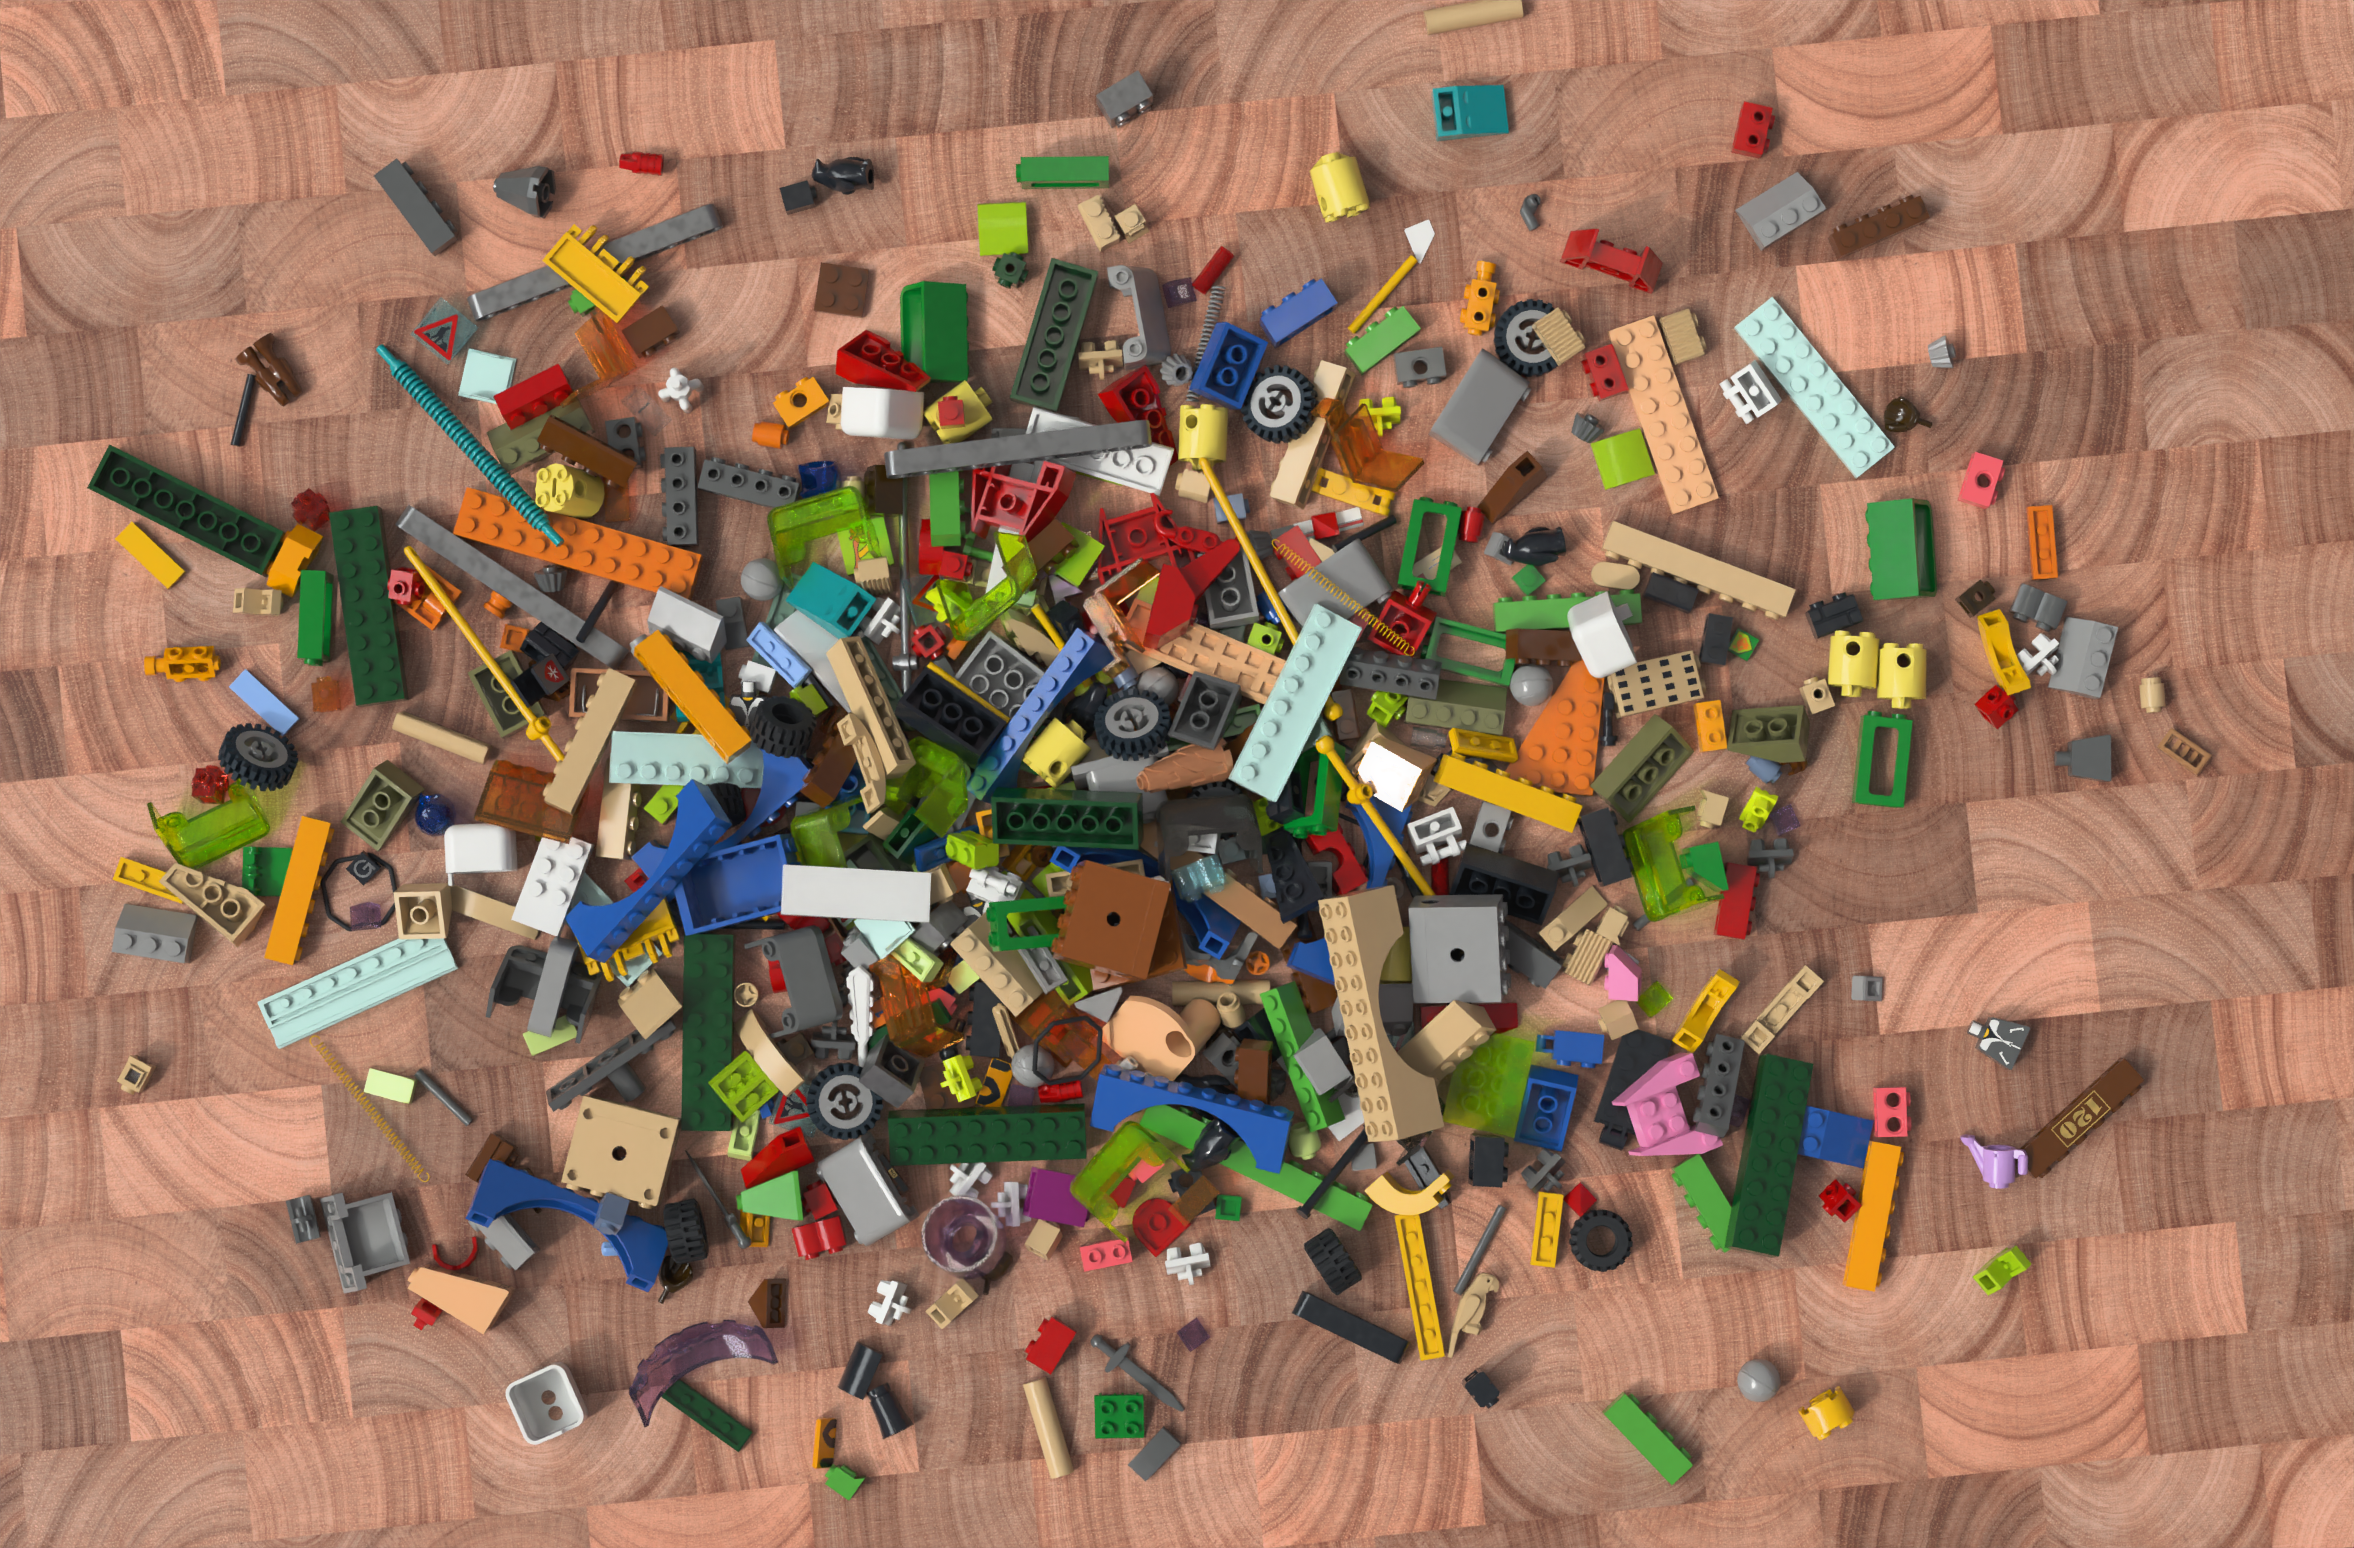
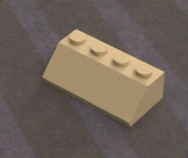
(1000, 970)
(1447, 1040)

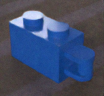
(1574, 1047)

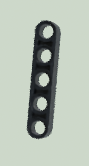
(1351, 1327)

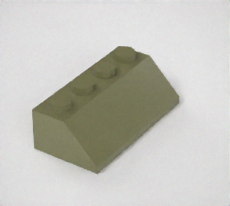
(519, 446)
(1461, 707)
(1642, 768)

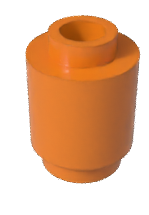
(770, 434)

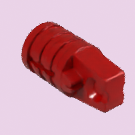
(642, 163)
(1060, 1092)

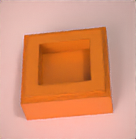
(513, 638)

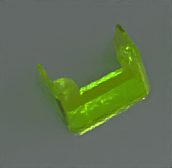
(815, 518)
(971, 617)
(933, 768)
(213, 831)
(817, 833)
(1658, 868)
(1112, 1165)

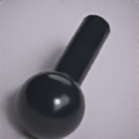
(952, 1051)

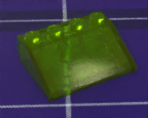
(1490, 1085)

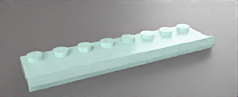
(1295, 703)
(678, 759)
(355, 987)

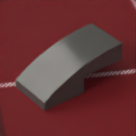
(1154, 1453)

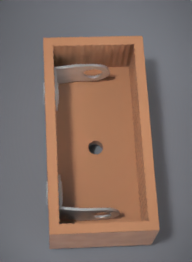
(646, 704)

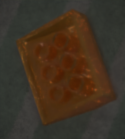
(516, 802)

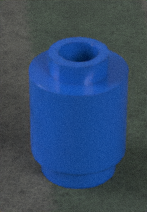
(1267, 609)

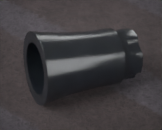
(888, 1411)

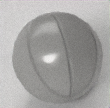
(761, 579)
(1159, 681)
(1531, 684)
(1022, 1066)
(1758, 1380)

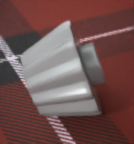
(1942, 353)
(1169, 369)

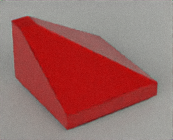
(1325, 525)
(1579, 1199)

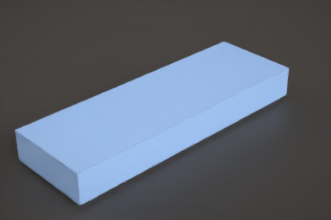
(779, 655)
(264, 702)

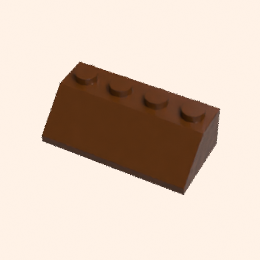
(586, 450)

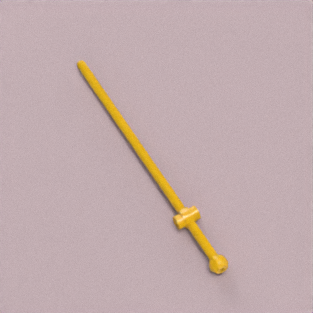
(1332, 709)
(538, 727)
(1359, 795)

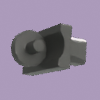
(1770, 860)
(1571, 868)
(835, 1038)
(1545, 1178)
(303, 1219)

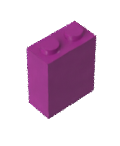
(1051, 1200)

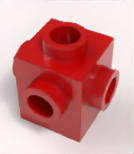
(405, 585)
(924, 633)
(1996, 706)
(1840, 1200)

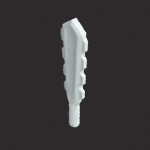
(860, 997)

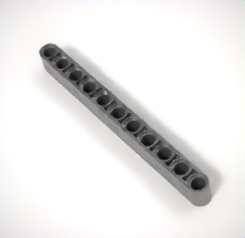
(638, 245)
(1018, 449)
(509, 586)

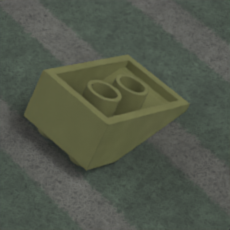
(1770, 733)
(382, 804)

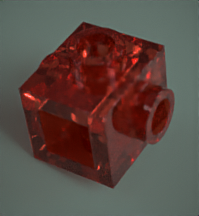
(310, 509)
(210, 785)

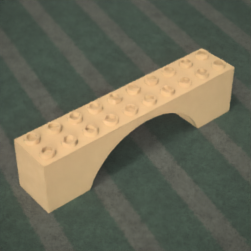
(1359, 935)

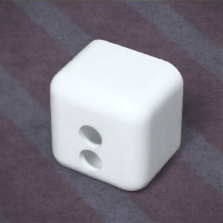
(882, 413)
(1602, 635)
(479, 849)
(533, 1414)

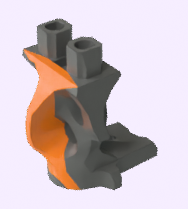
(1210, 969)

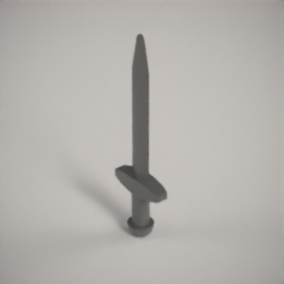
(729, 1219)
(1118, 1358)

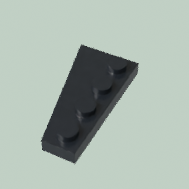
(1292, 878)

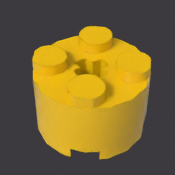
(1827, 1412)

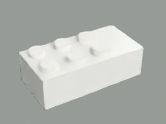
(552, 884)

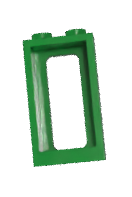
(1063, 172)
(1420, 507)
(315, 617)
(1472, 633)
(1867, 728)
(1327, 795)
(997, 916)

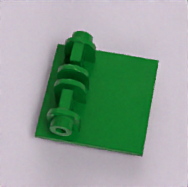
(265, 870)
(1119, 1415)

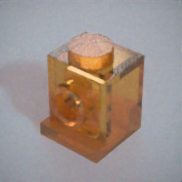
(332, 701)

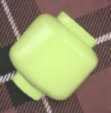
(1303, 1142)

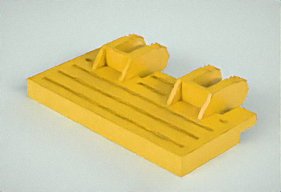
(595, 275)
(651, 929)

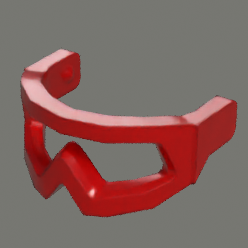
(468, 1262)

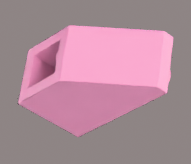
(1624, 976)

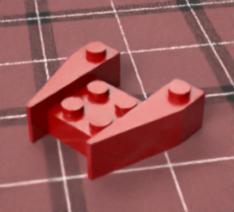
(1584, 251)
(1018, 503)
(1135, 537)

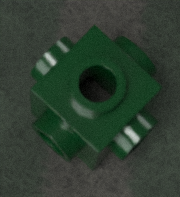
(1010, 279)

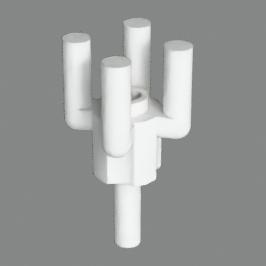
(680, 389)

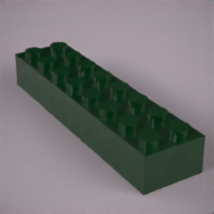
(186, 510)
(367, 610)
(707, 1029)
(987, 1134)
(1769, 1155)

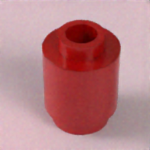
(1471, 525)

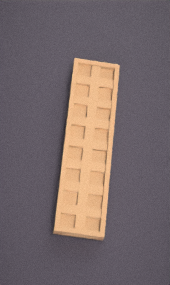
(1663, 415)
(1212, 655)

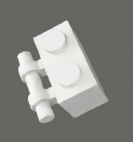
(1754, 388)
(1435, 831)
(993, 886)

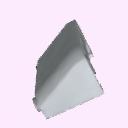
(1153, 343)
(1479, 407)
(1351, 571)
(865, 1191)

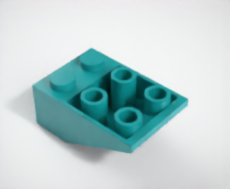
(1469, 111)
(830, 600)

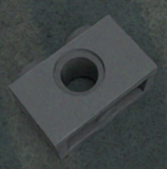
(1431, 357)

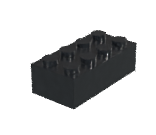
(950, 717)
(1524, 885)

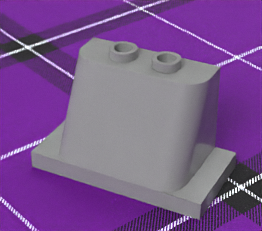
(1120, 776)
(364, 1237)

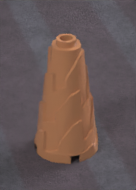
(1187, 767)

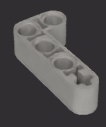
(552, 986)

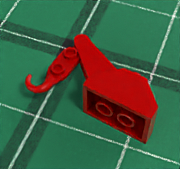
(1181, 588)

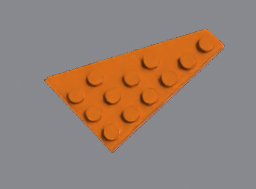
(1564, 739)

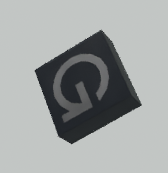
(363, 867)

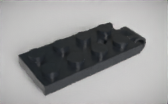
(1634, 1057)

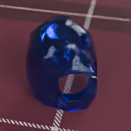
(819, 477)
(434, 814)

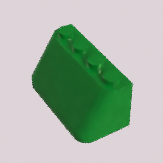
(936, 329)
(1901, 549)

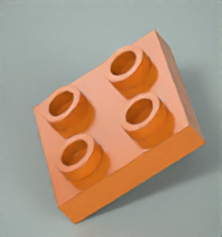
(429, 608)

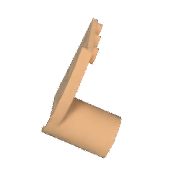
(1159, 1036)

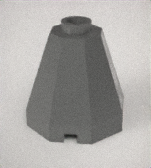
(527, 189)

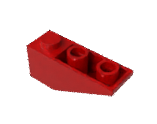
(779, 1157)

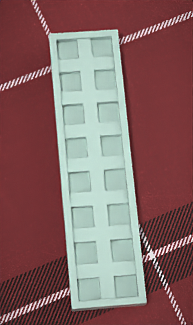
(1814, 387)

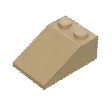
(649, 1002)

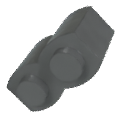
(2038, 607)

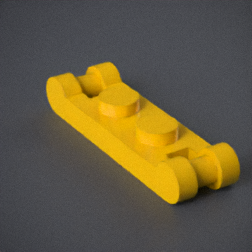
(1351, 493)

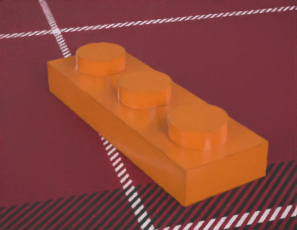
(2042, 542)

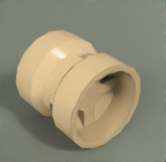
(743, 994)

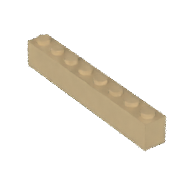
(1698, 569)

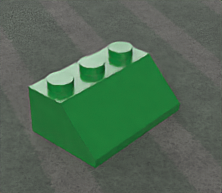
(1705, 865)

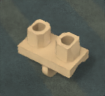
(1100, 361)

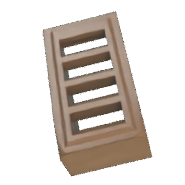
(2206, 757)

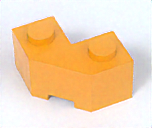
(296, 554)

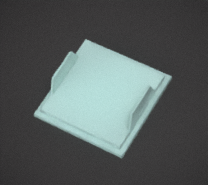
(486, 375)
(884, 935)

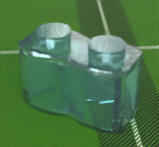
(1199, 878)

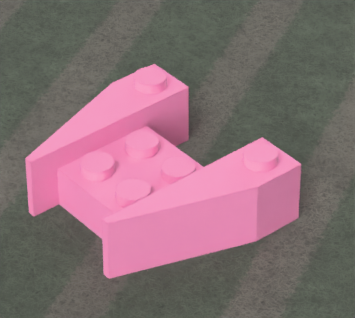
(1659, 1112)

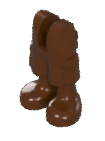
(276, 375)

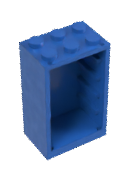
(735, 884)

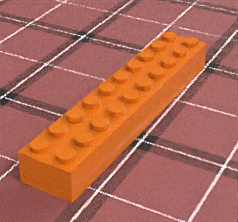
(585, 546)

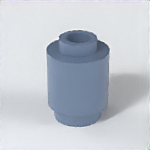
(1127, 678)
(1764, 769)

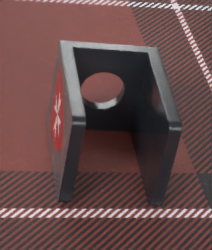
(540, 680)

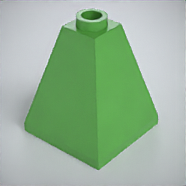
(774, 1198)

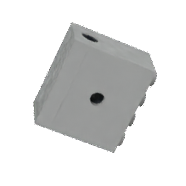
(1459, 948)

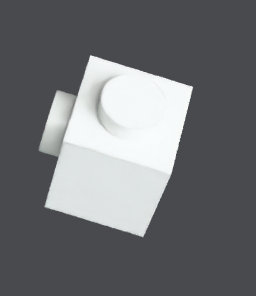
(761, 674)

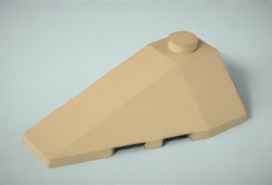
(1431, 792)
(222, 905)

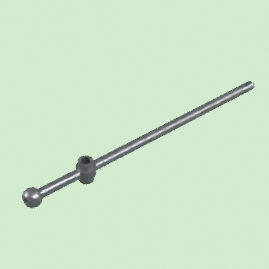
(905, 661)

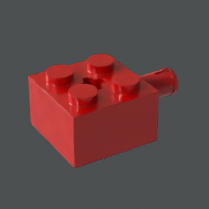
(1408, 612)

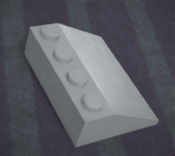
(1001, 674)

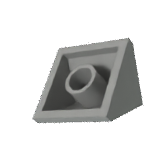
(1101, 1005)
(1321, 1062)

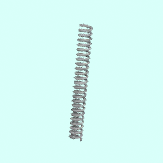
(1206, 333)

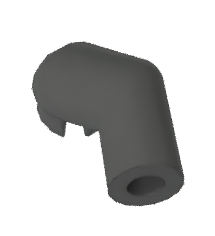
(1528, 211)

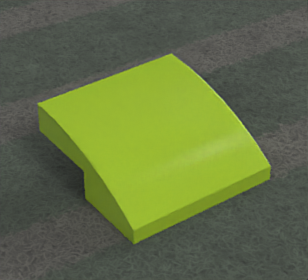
(1002, 228)
(1622, 459)
(1079, 564)
(743, 1086)

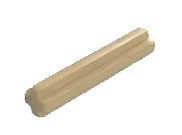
(1006, 1029)

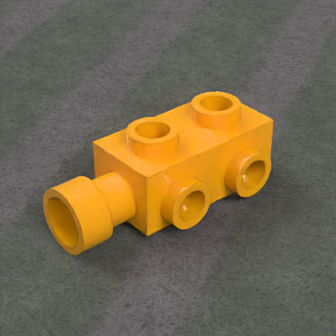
(1480, 304)
(184, 663)

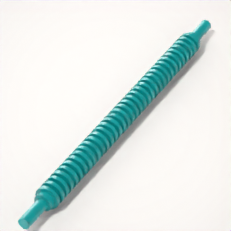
(470, 445)

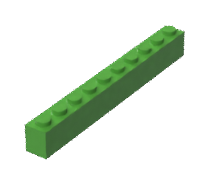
(1292, 1180)

